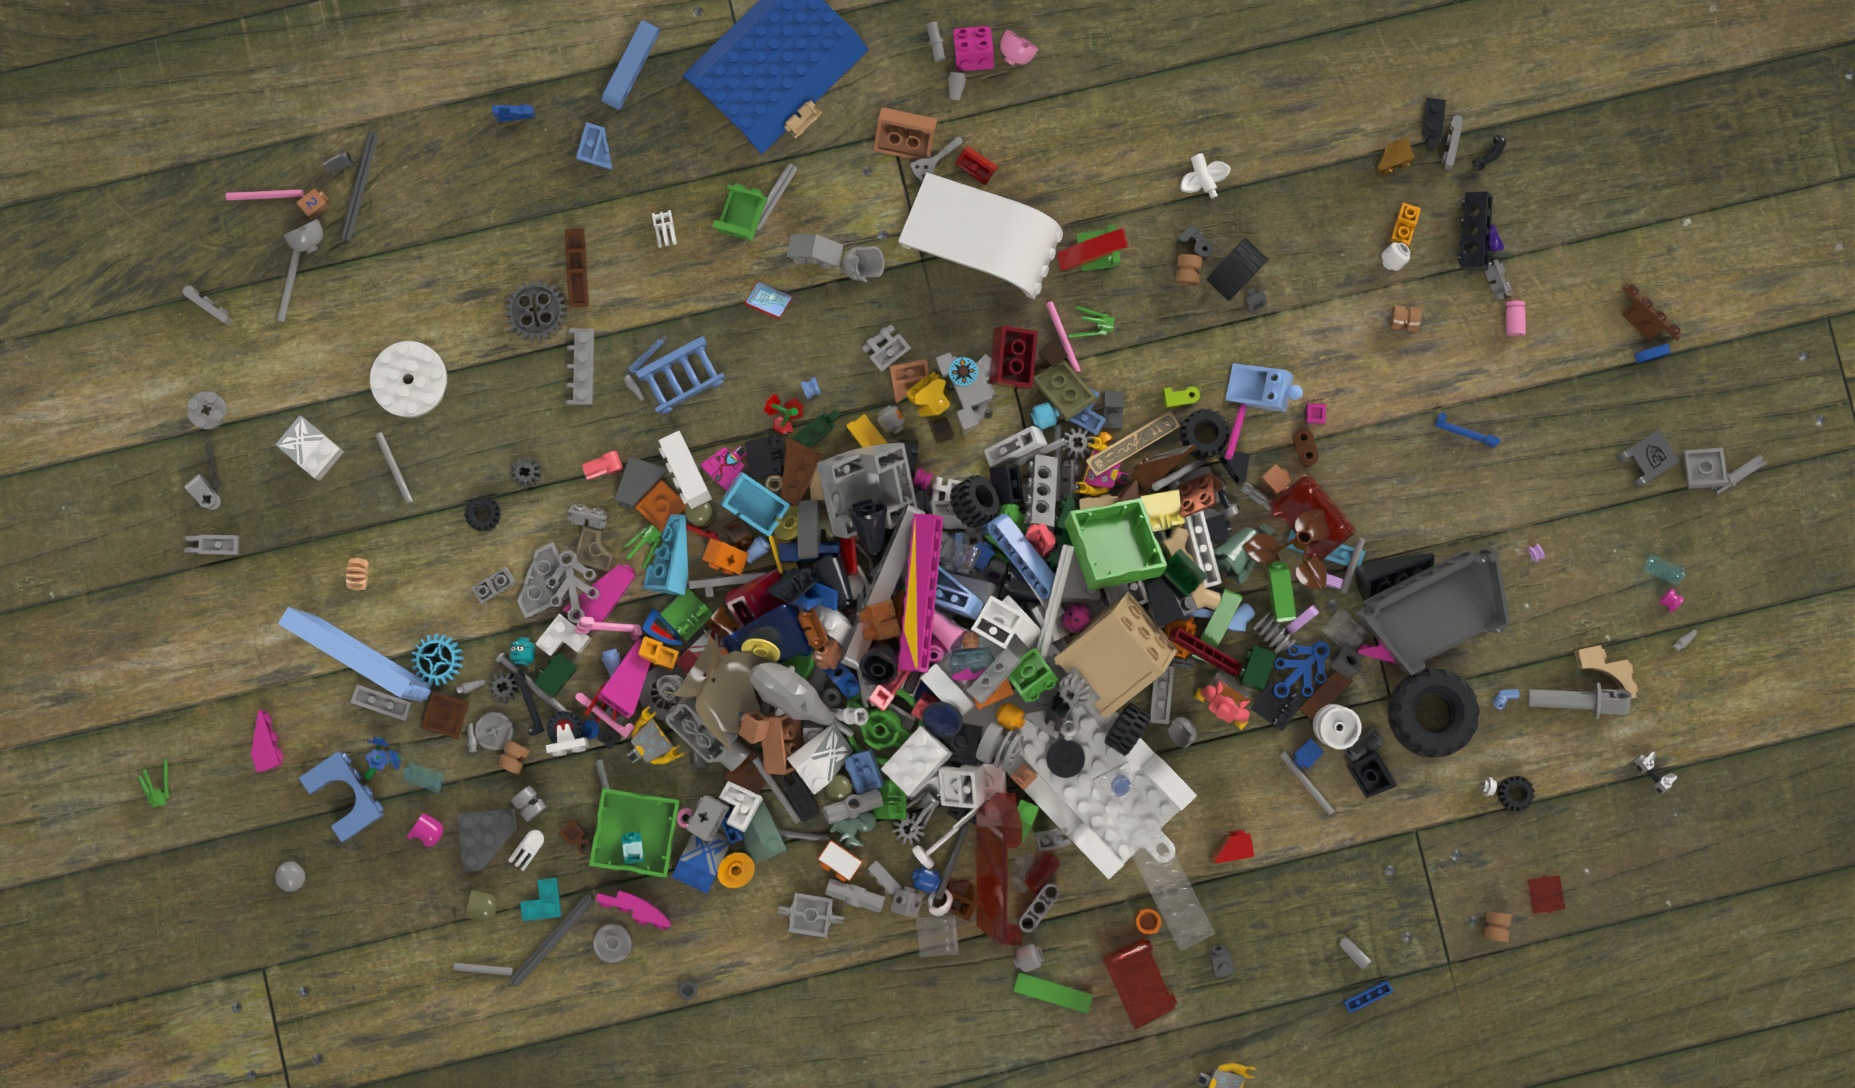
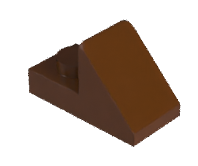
(1130, 493)

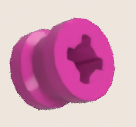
(922, 479)
(1671, 600)

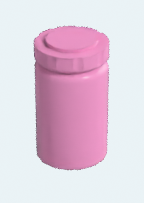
(1515, 318)

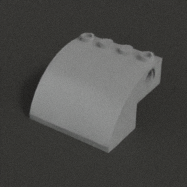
(864, 474)

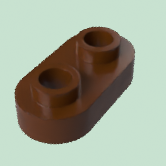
(1304, 447)

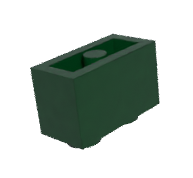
(1257, 668)
(556, 674)

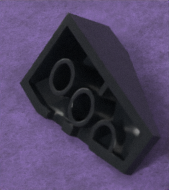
(1384, 573)
(1167, 601)

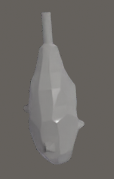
(792, 695)

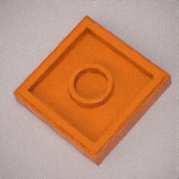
(660, 504)

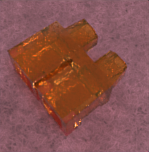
(875, 613)

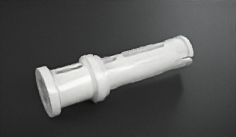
(851, 715)

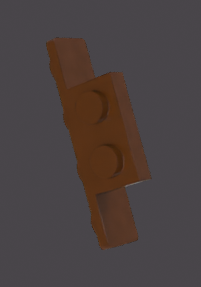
(1646, 317)

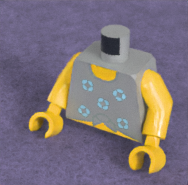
(651, 742)
(1226, 1076)

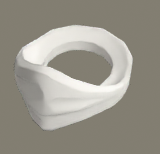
(942, 909)

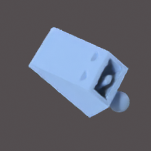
(1262, 387)

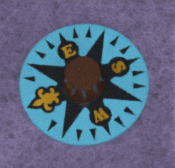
(963, 371)

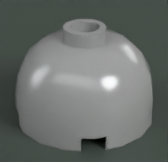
(305, 237)

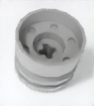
(997, 745)

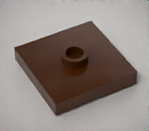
(445, 715)
(747, 774)

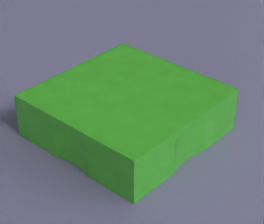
(1115, 544)
(634, 812)

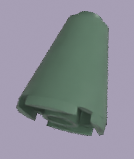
(1231, 554)

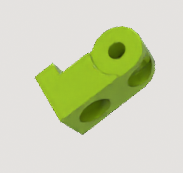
(1180, 398)

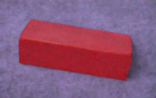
(976, 165)
(848, 550)

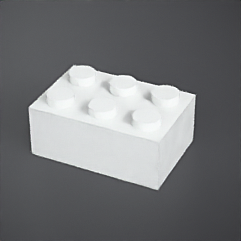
(916, 761)

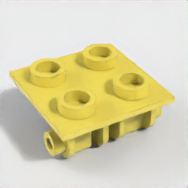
(1163, 510)

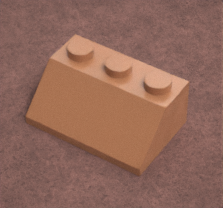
(904, 134)
(781, 741)

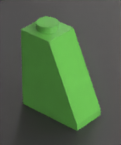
(1281, 592)
(1027, 814)

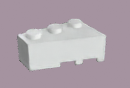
(834, 623)

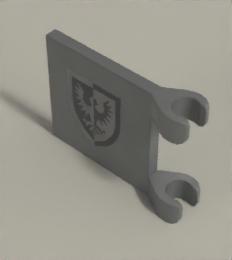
(1652, 456)

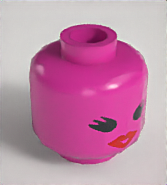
(1076, 618)

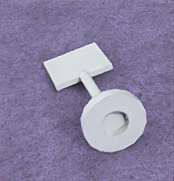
(924, 856)

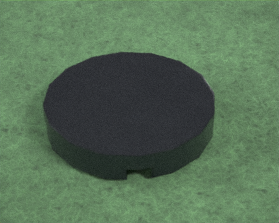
(1065, 758)

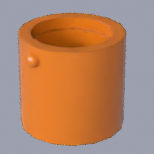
(1147, 921)

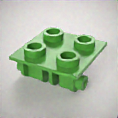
(687, 614)
(893, 802)

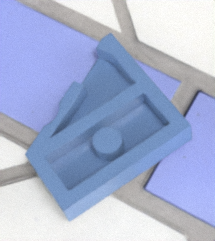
(594, 147)

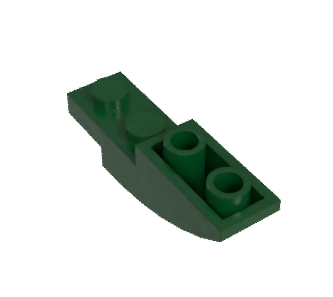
(1061, 531)

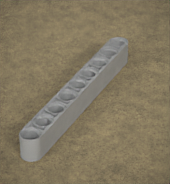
(882, 584)

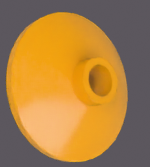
(738, 876)

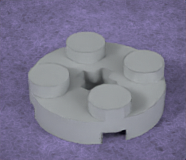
(196, 407)

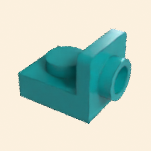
(632, 847)

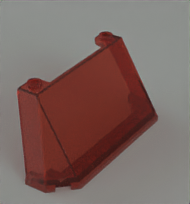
(997, 830)

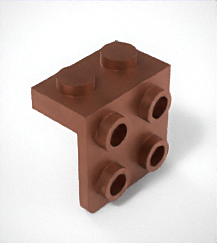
(1198, 494)

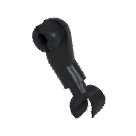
(1499, 145)

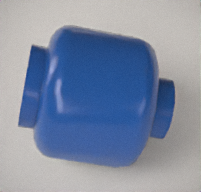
(926, 879)

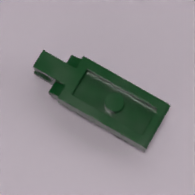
(817, 429)

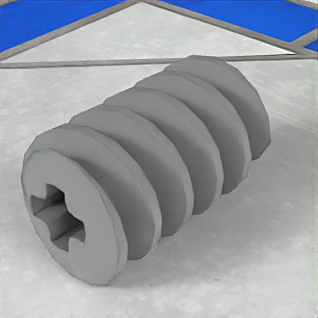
(1274, 634)

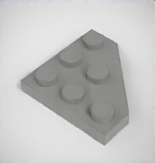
(535, 592)

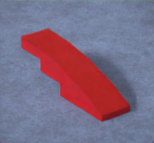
(1092, 249)

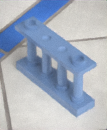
(680, 356)

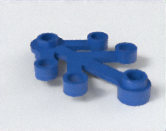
(1303, 667)

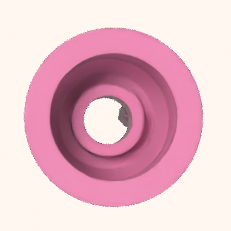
(947, 631)

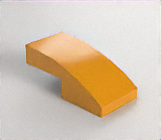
(657, 653)

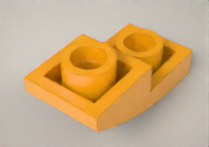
(1405, 224)

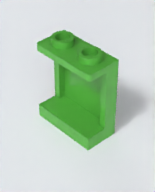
(741, 212)

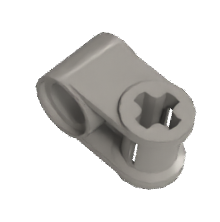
(201, 491)

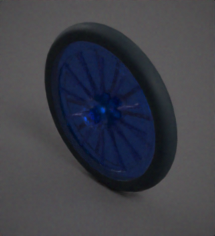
(942, 719)

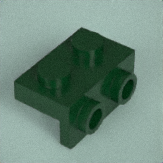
(1184, 573)

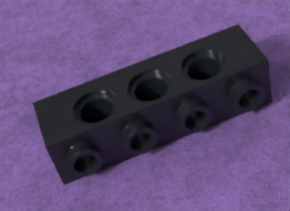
(1480, 259)

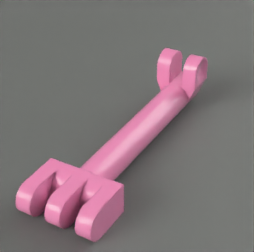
(587, 624)
(624, 731)

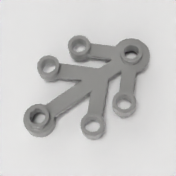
(571, 583)

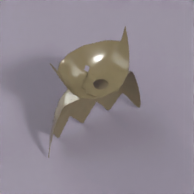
(730, 692)

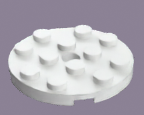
(389, 373)

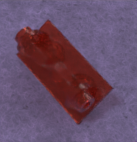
(1042, 872)

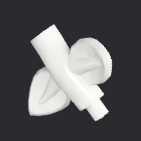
(1204, 176)

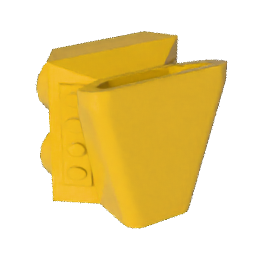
(930, 395)

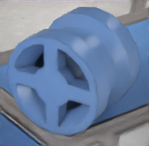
(810, 388)

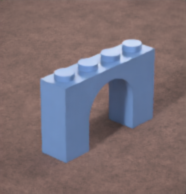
(365, 810)

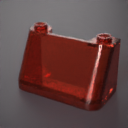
(1307, 496)
(1139, 982)

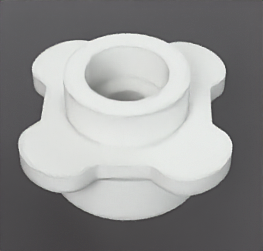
(1074, 729)

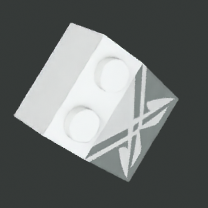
(309, 448)
(821, 758)

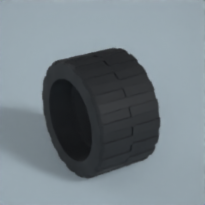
(1237, 269)

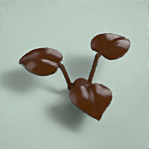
(1309, 527)

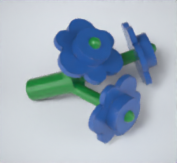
(377, 759)

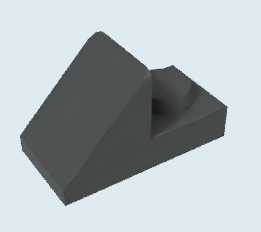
(1113, 409)

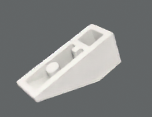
(1015, 446)

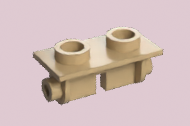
(796, 126)

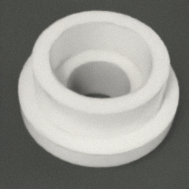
(1488, 786)

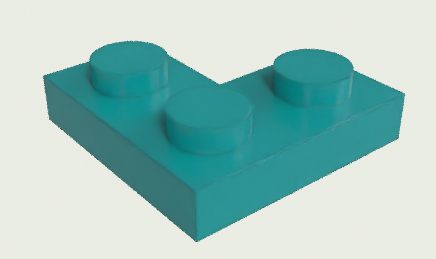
(548, 903)

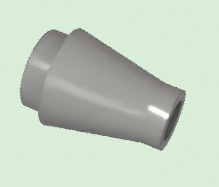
(956, 85)

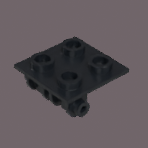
(766, 456)
(792, 585)
(1277, 710)

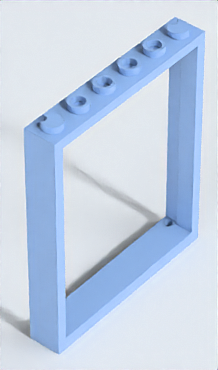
(355, 654)

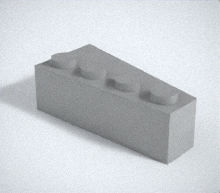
(1076, 588)

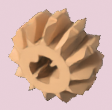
(357, 574)

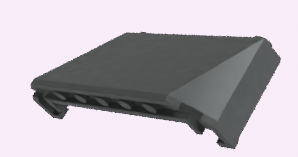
(1438, 608)

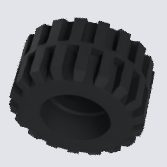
(1211, 418)
(975, 501)
(1127, 729)

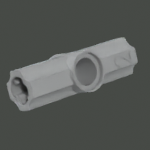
(841, 810)
(855, 895)

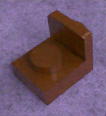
(739, 534)

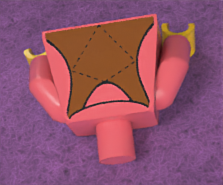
(1225, 703)

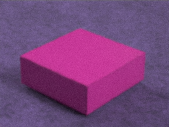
(1316, 413)

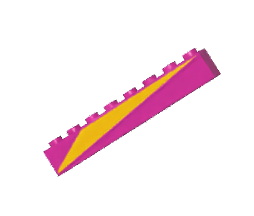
(920, 592)

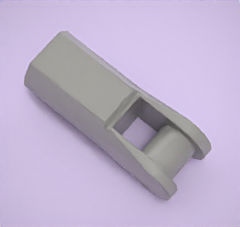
(1354, 952)

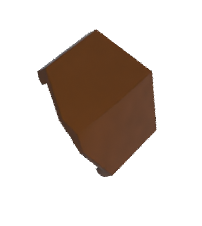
(964, 898)

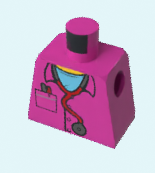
(725, 466)

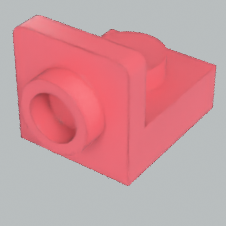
(923, 702)

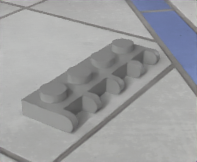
(582, 366)

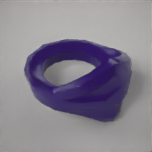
(1494, 240)

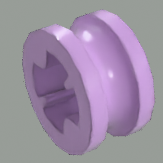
(1536, 553)

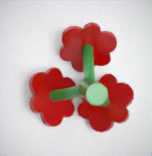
(792, 410)

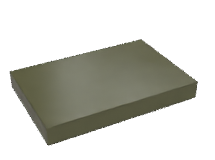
(1064, 390)

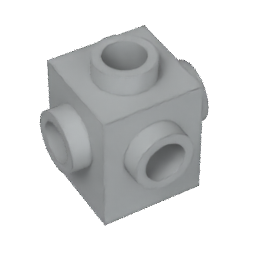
(906, 902)

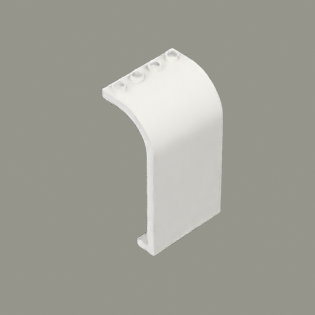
(982, 232)

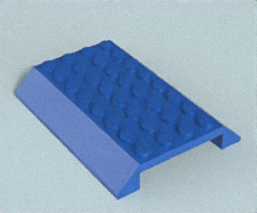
(775, 64)

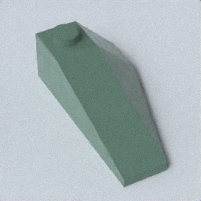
(762, 836)

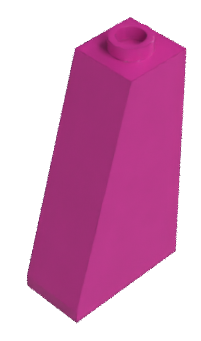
(611, 590)
(626, 682)

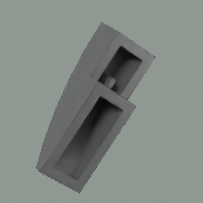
(809, 529)

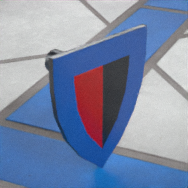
(660, 630)

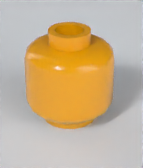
(1010, 716)

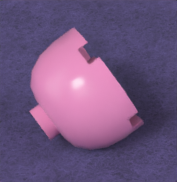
(1016, 49)

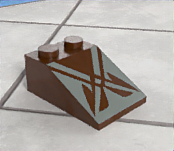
(1157, 467)

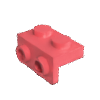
(1041, 539)

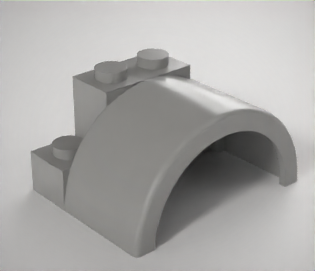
(970, 396)

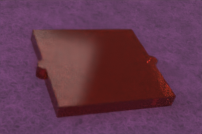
(1546, 894)

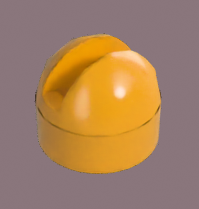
(1105, 437)

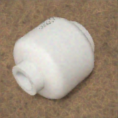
(1396, 256)

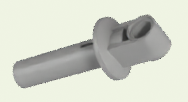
(1599, 700)

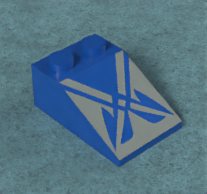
(701, 861)

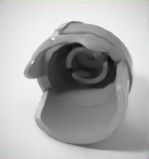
(863, 263)

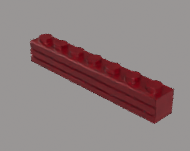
(1205, 651)

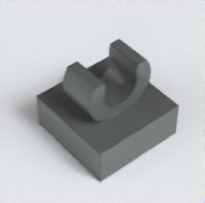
(1255, 300)

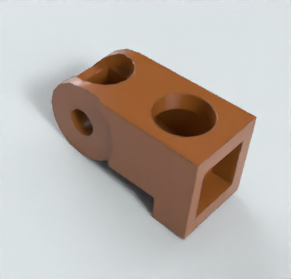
(722, 624)

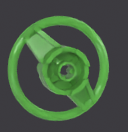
(894, 732)

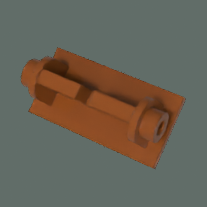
(814, 630)

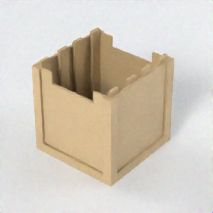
(1118, 653)

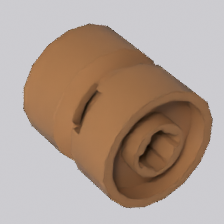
(1188, 271)
(1405, 318)
(513, 757)
(1497, 926)

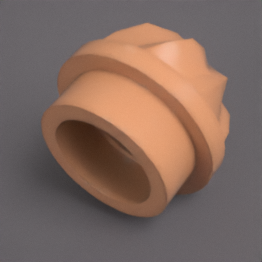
(970, 640)

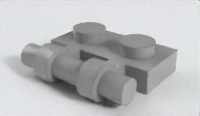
(889, 352)

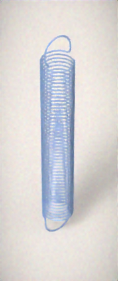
(651, 353)

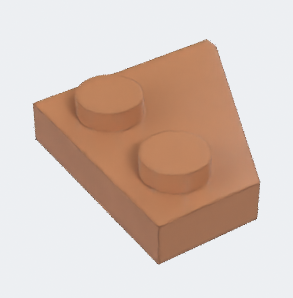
(906, 376)

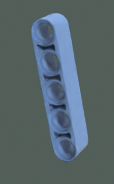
(630, 65)
(1022, 554)

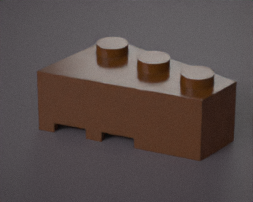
(798, 471)

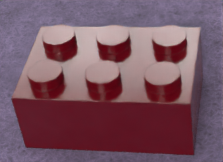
(1013, 357)

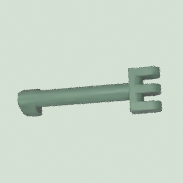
(1263, 528)

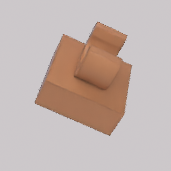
(1023, 776)

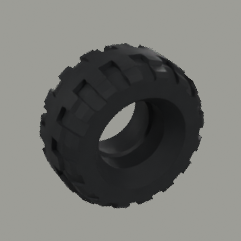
(1462, 713)

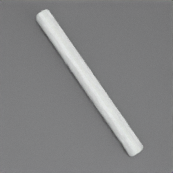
(1054, 600)

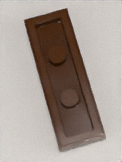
(1325, 694)

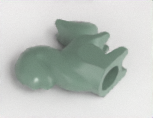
(848, 828)

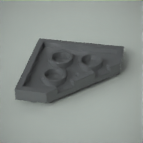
(484, 835)

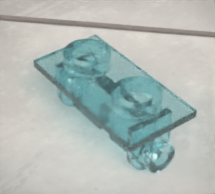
(1664, 570)
(423, 777)

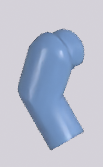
(1503, 696)

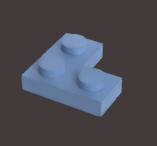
(1088, 419)

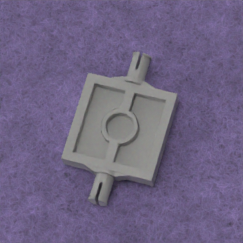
(810, 915)

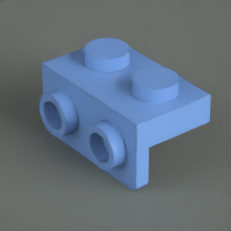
(864, 771)

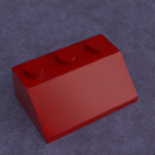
(1233, 847)

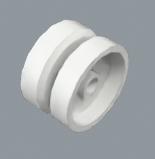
(1336, 736)

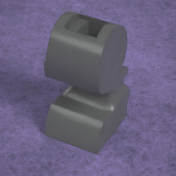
(1201, 248)

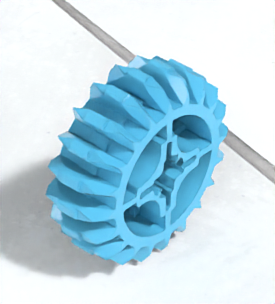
(420, 655)

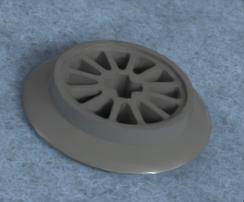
(645, 695)

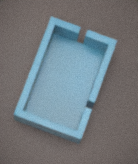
(754, 504)

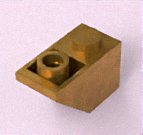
(1395, 155)

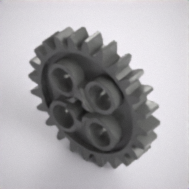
(519, 313)

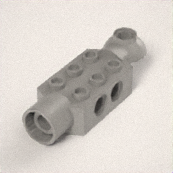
(693, 731)

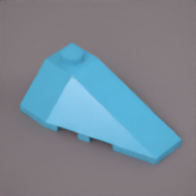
(670, 566)

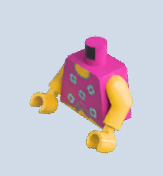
(1100, 484)

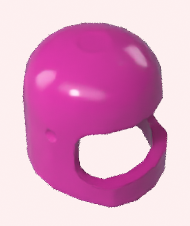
(427, 830)

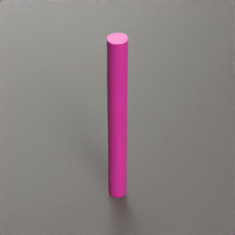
(1236, 431)

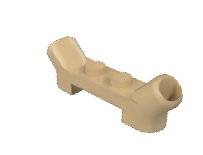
(1202, 596)

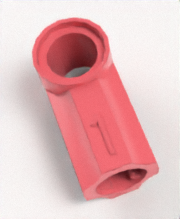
(607, 464)

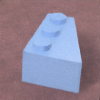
(955, 597)

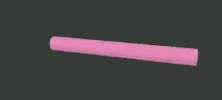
(264, 194)
(1063, 337)

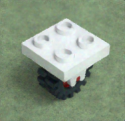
(565, 732)

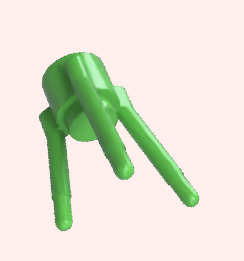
(1103, 322)
(648, 534)
(156, 797)

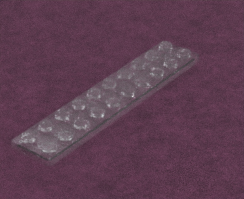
(1153, 856)

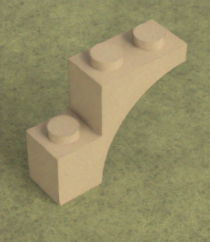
(1618, 671)

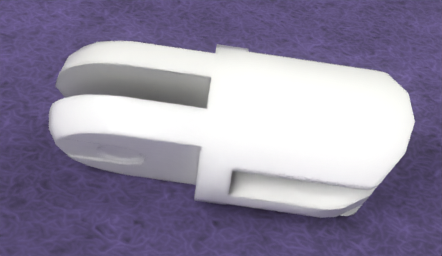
(531, 844)

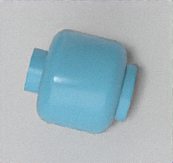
(1044, 415)

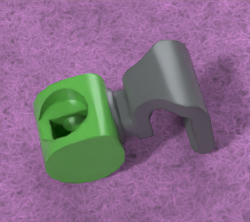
(998, 565)

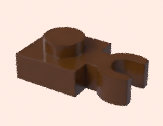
(574, 834)

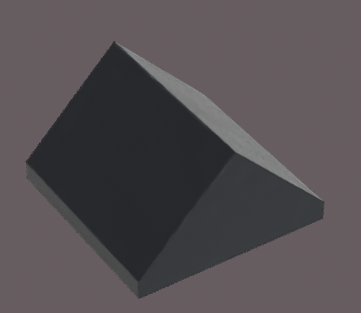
(1236, 467)
(1371, 774)

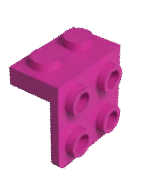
(973, 48)

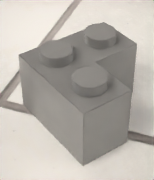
(814, 250)

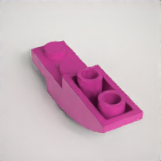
(642, 910)

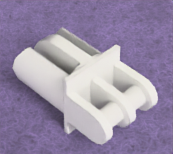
(664, 226)

